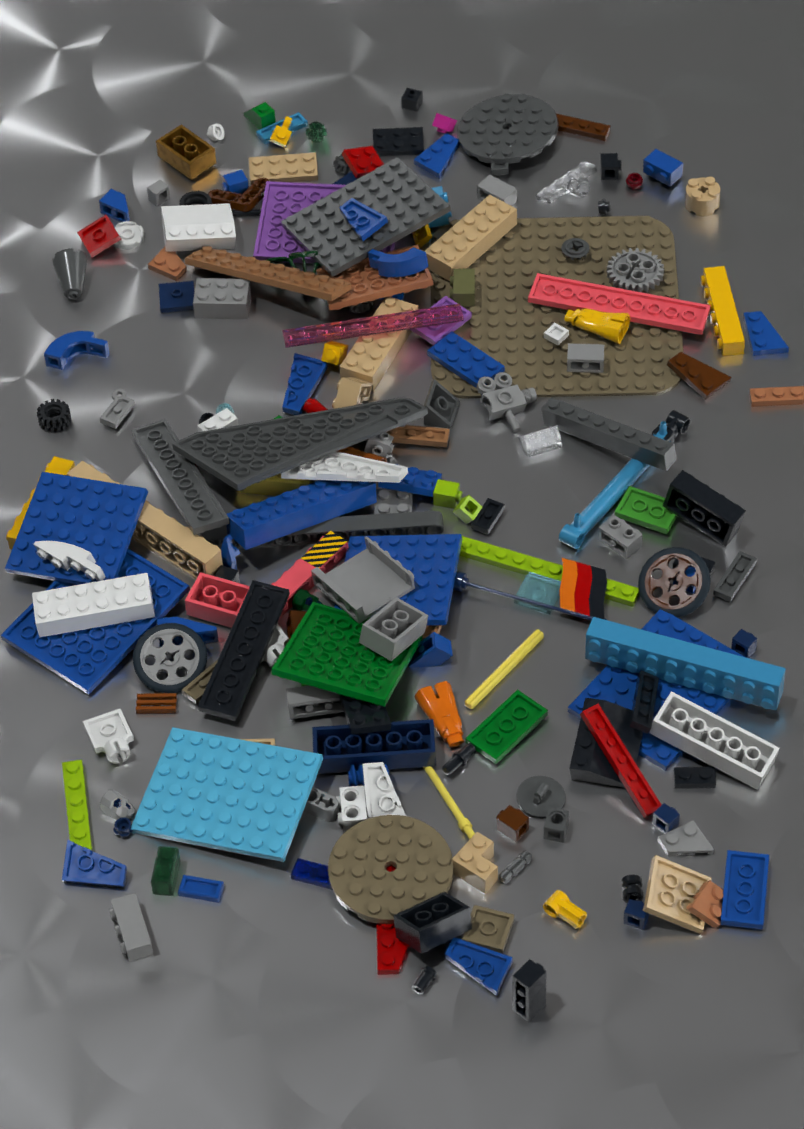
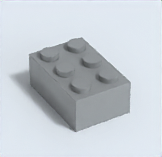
(221, 298)
(393, 628)

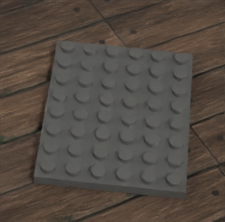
(388, 190)

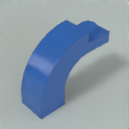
(74, 344)

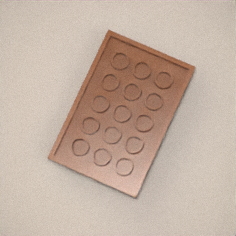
(369, 285)

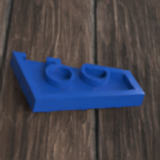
(436, 156)
(362, 218)
(762, 335)
(89, 867)
(479, 963)

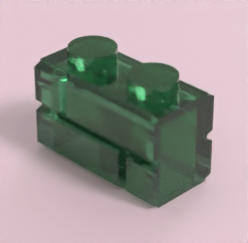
(165, 871)

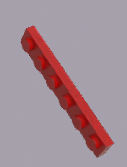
(620, 760)

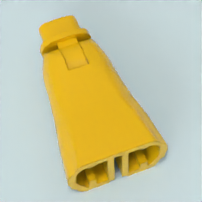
(605, 324)

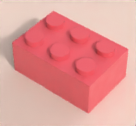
(215, 599)

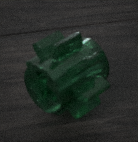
(316, 132)

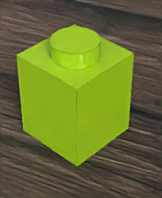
(447, 494)

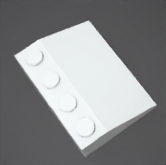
(198, 226)

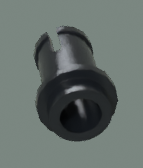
(426, 976)

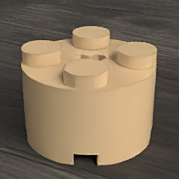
(702, 196)

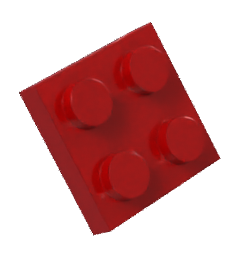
(362, 160)
(99, 235)

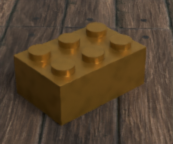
(186, 151)

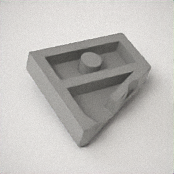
(685, 841)

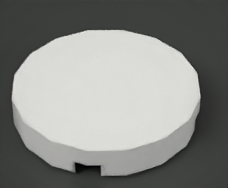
(131, 235)

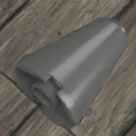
(70, 270)

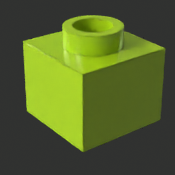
(467, 509)

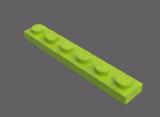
(76, 803)

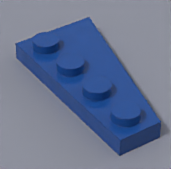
(303, 380)

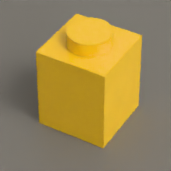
(334, 352)

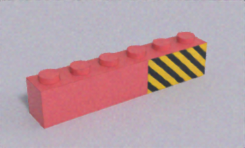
(323, 554)

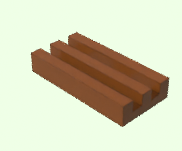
(156, 700)

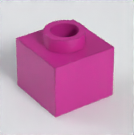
(444, 123)

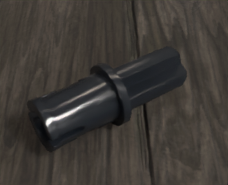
(459, 758)

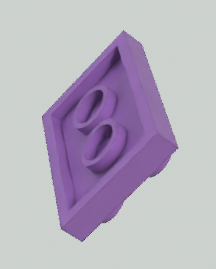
(437, 332)

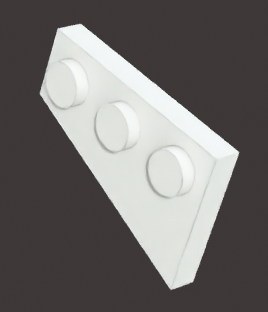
(379, 791)

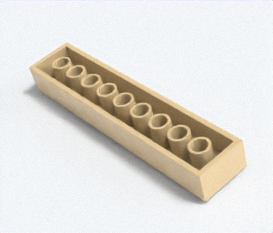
(165, 534)

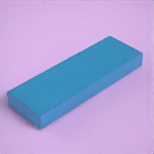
(298, 122)

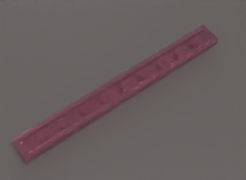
(372, 325)

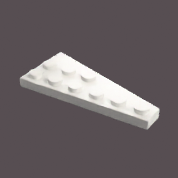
(347, 467)

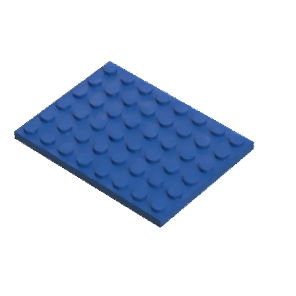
(92, 653)
(619, 687)

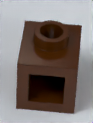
(512, 823)

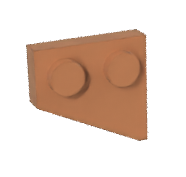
(168, 265)
(708, 904)

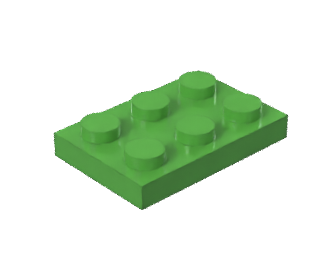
(645, 510)

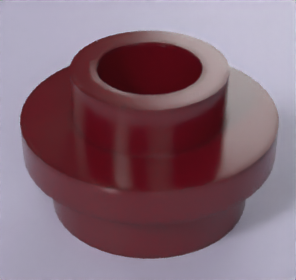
(634, 180)

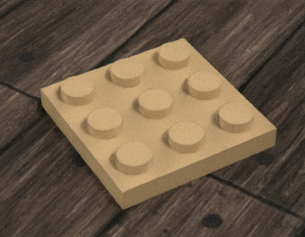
(671, 891)

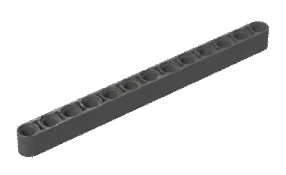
(362, 525)

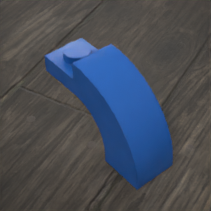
(398, 264)

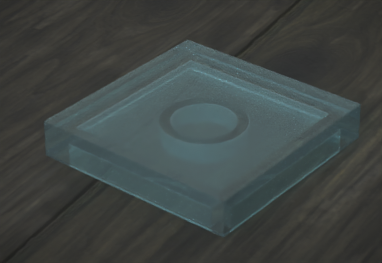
(539, 589)

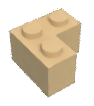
(351, 392)
(474, 863)

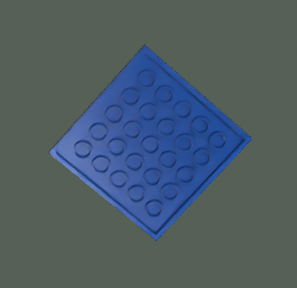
(80, 513)
(432, 562)

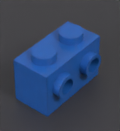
(663, 167)

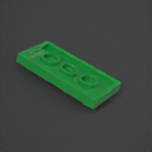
(506, 726)

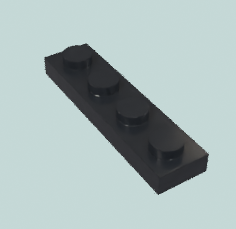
(644, 702)

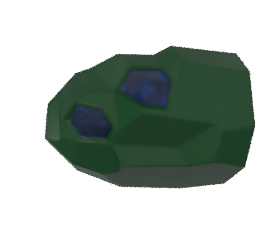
(303, 600)

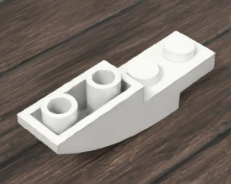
(69, 555)

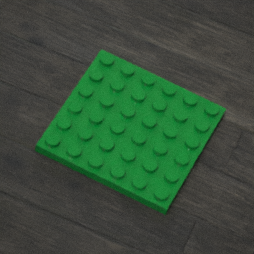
(329, 657)

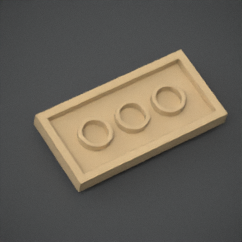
(284, 168)

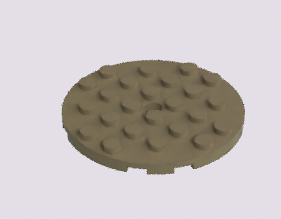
(366, 850)

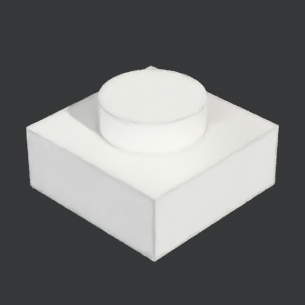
(556, 334)

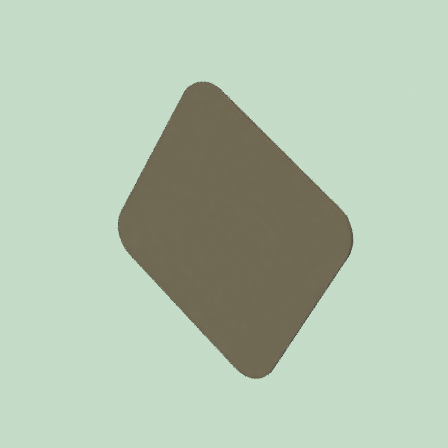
(514, 329)

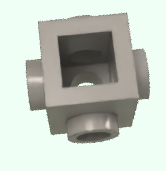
(380, 445)

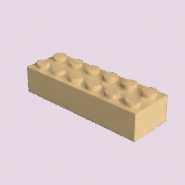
(471, 236)
(375, 353)

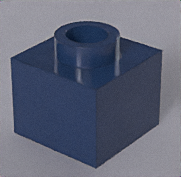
(744, 643)
(666, 818)
(634, 914)

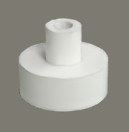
(215, 132)

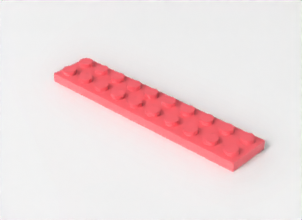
(642, 307)

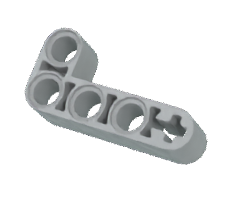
(322, 805)

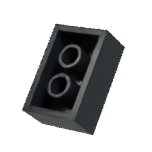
(432, 922)

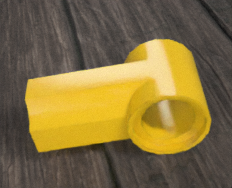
(560, 906)

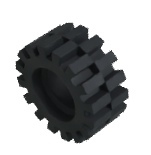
(55, 423)

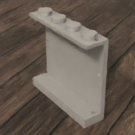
(365, 582)

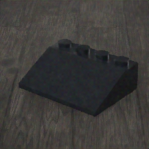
(588, 759)

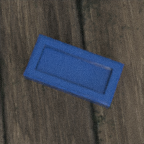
(201, 888)

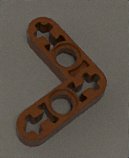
(240, 201)

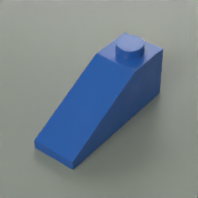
(207, 632)

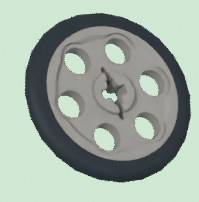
(166, 632)

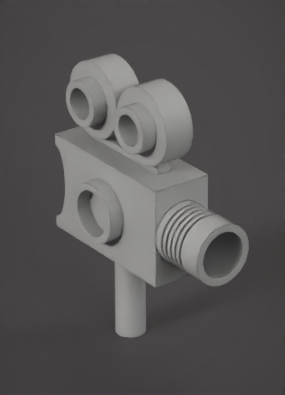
(506, 399)

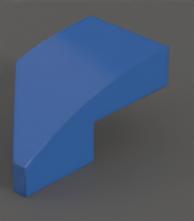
(229, 553)

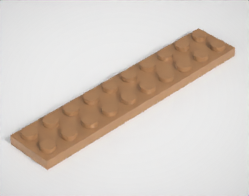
(268, 273)

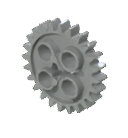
(635, 270)

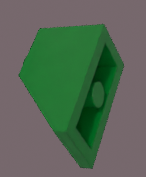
(261, 115)

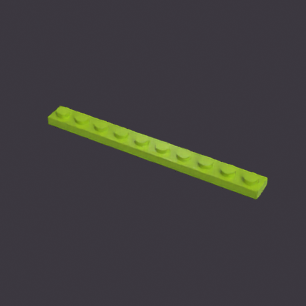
(523, 563)

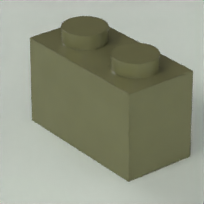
(463, 287)

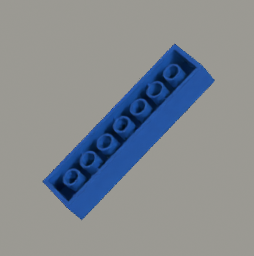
(298, 510)

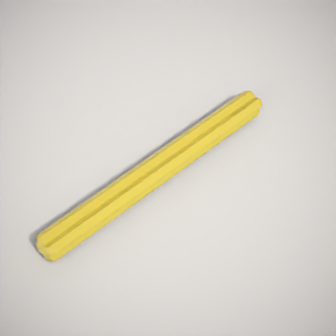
(485, 688)

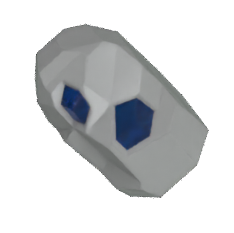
(116, 805)

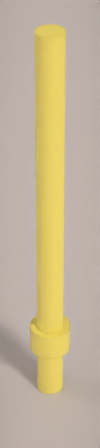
(463, 823)

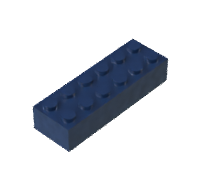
(404, 746)

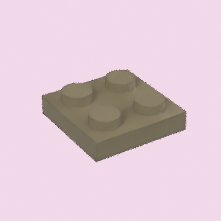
(489, 928)

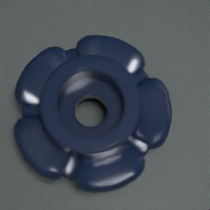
(122, 823)

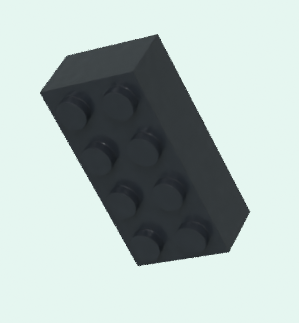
(704, 508)

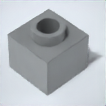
(158, 193)

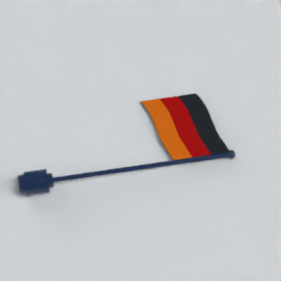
(580, 590)

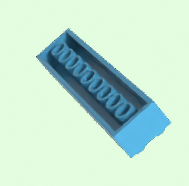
(685, 663)

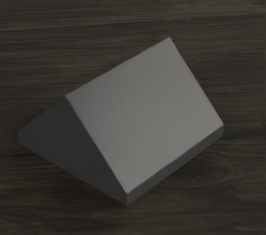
(441, 406)

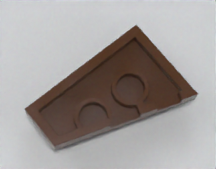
(698, 375)

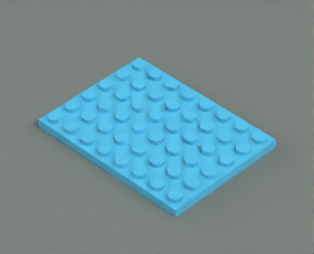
(227, 794)

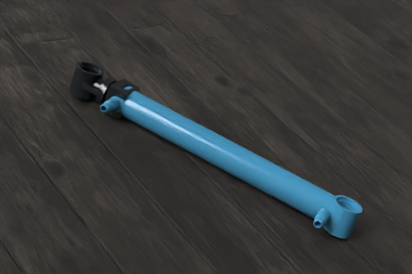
(583, 522)

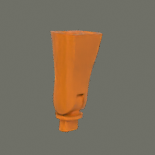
(442, 708)

